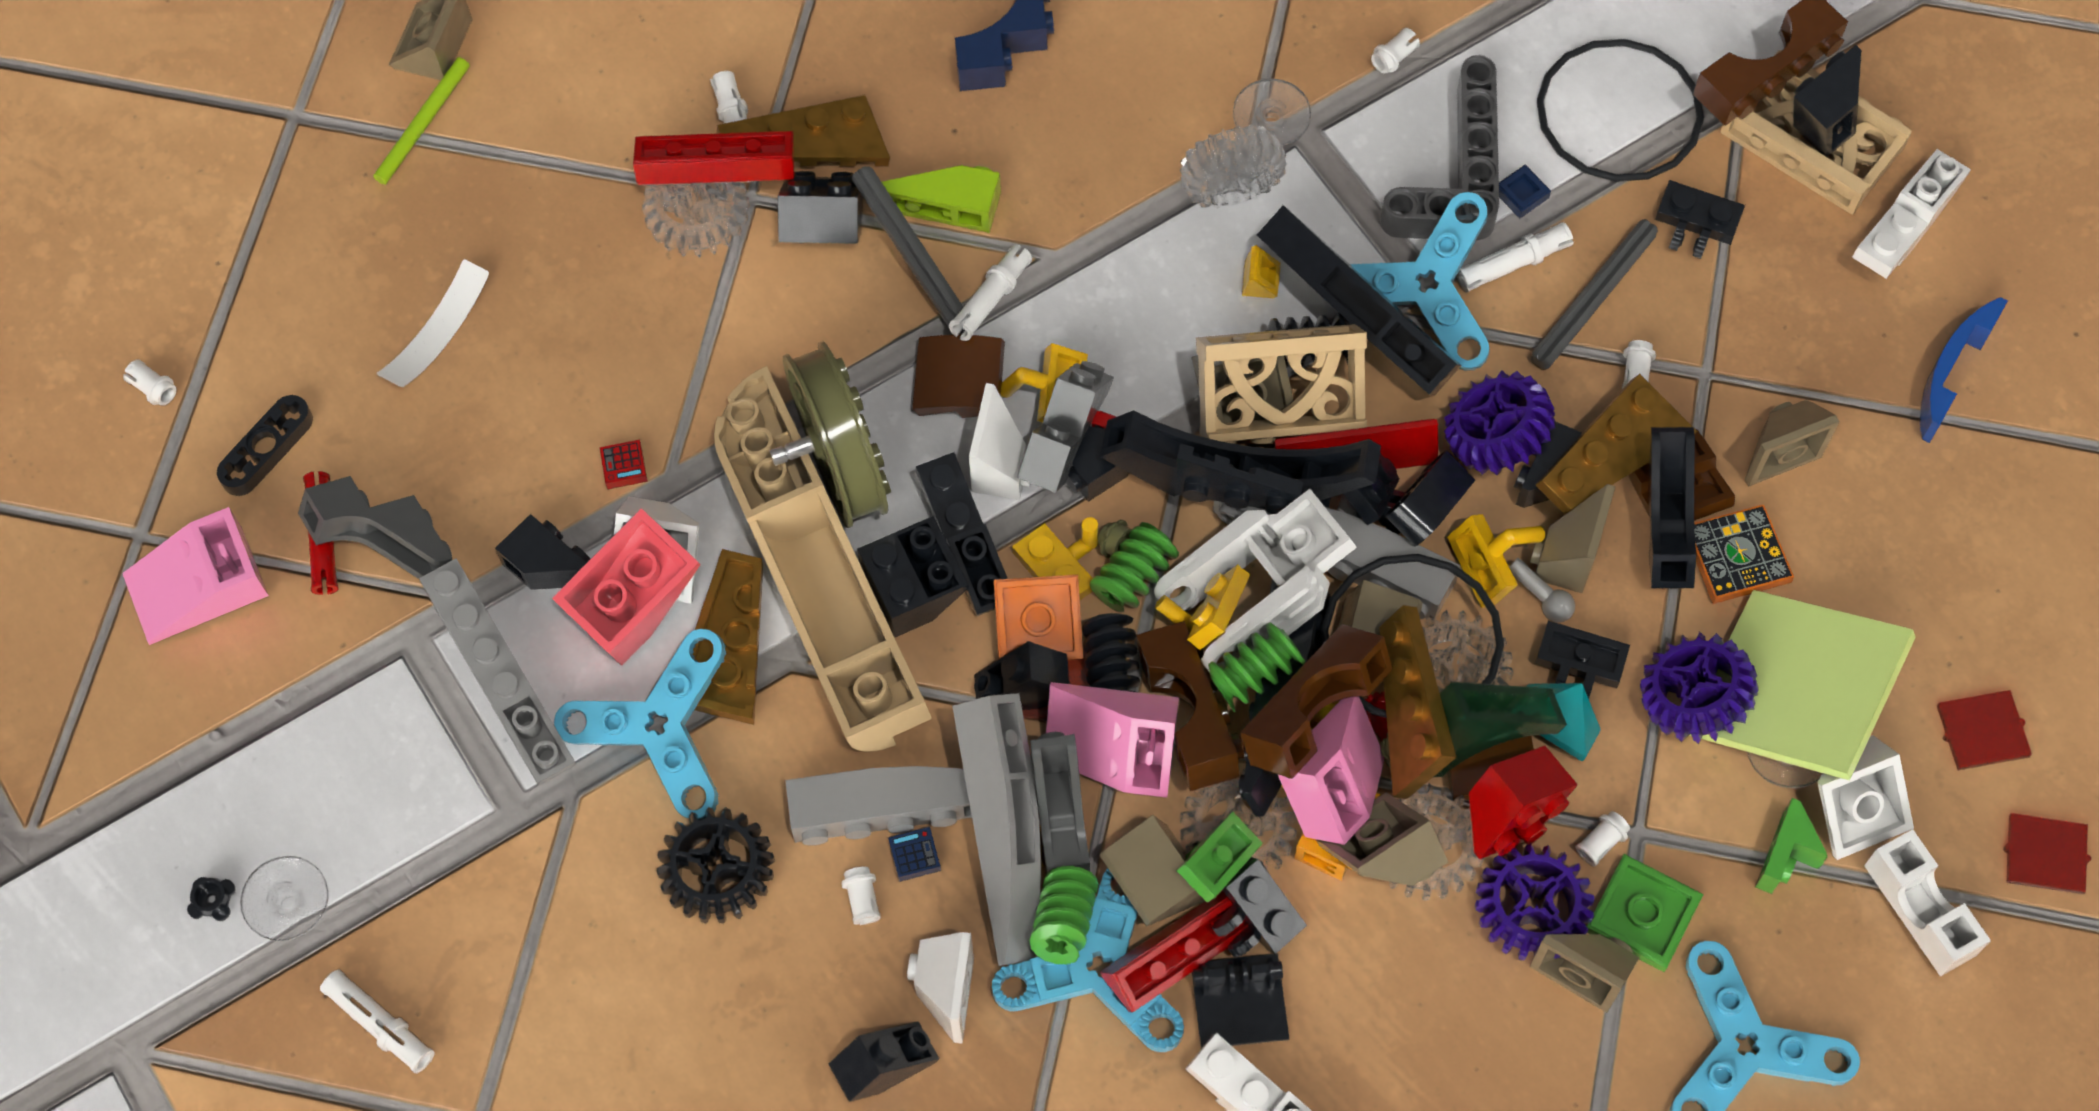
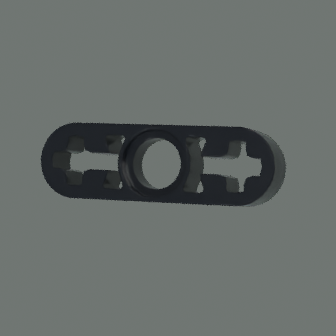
(236, 460)

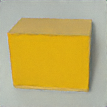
(1260, 274)

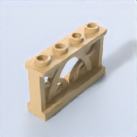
(1829, 178)
(1237, 351)

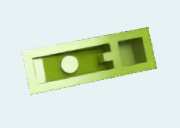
(949, 196)

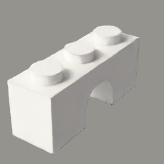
(1907, 880)

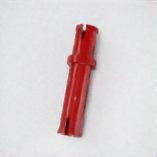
(322, 555)

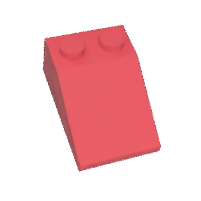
(628, 586)

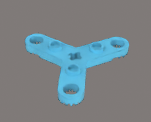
(1442, 257)
(672, 697)
(1107, 937)
(1778, 1049)

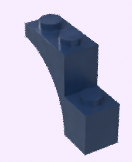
(987, 53)

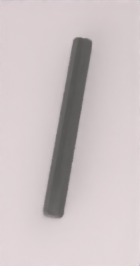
(907, 244)
(1594, 294)

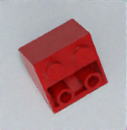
(1517, 801)

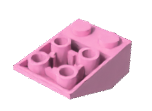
(194, 577)
(1119, 735)
(1340, 781)

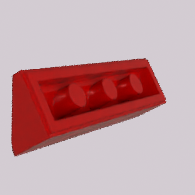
(714, 157)
(1402, 443)
(1170, 954)

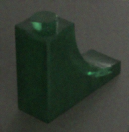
(1494, 714)

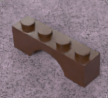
(1737, 84)
(1343, 667)
(1204, 744)

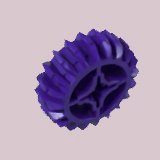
(1508, 416)
(1706, 700)
(1513, 873)

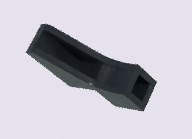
(1672, 507)

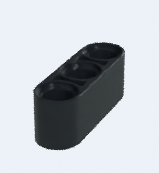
(1430, 498)

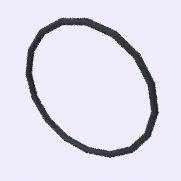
(1604, 174)
(1433, 562)

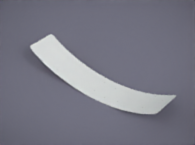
(440, 327)

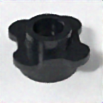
(202, 890)

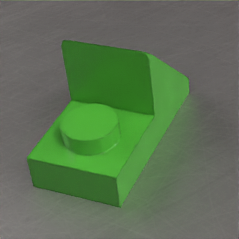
(1792, 842)
(1219, 856)

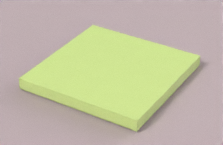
(1817, 680)

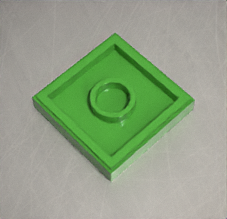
(1645, 911)

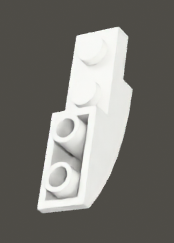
(1911, 214)
(1237, 1081)

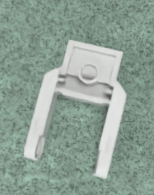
(1291, 547)

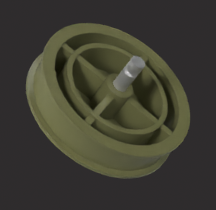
(835, 434)

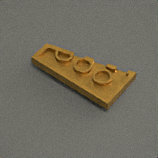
(824, 132)
(1611, 445)
(734, 614)
(1414, 709)

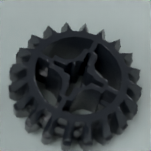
(683, 855)

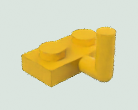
(1056, 361)
(1047, 556)
(1483, 557)
(1214, 613)

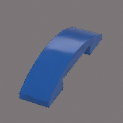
(1938, 399)

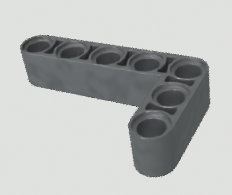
(1472, 162)

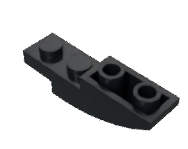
(962, 528)

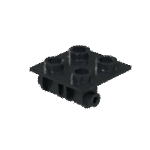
(1241, 1000)

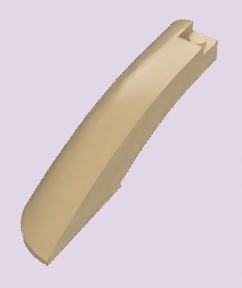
(816, 570)

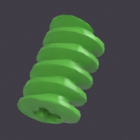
(1132, 566)
(1254, 664)
(1063, 914)

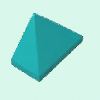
(1581, 721)

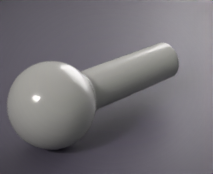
(1556, 604)

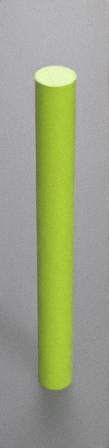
(421, 120)

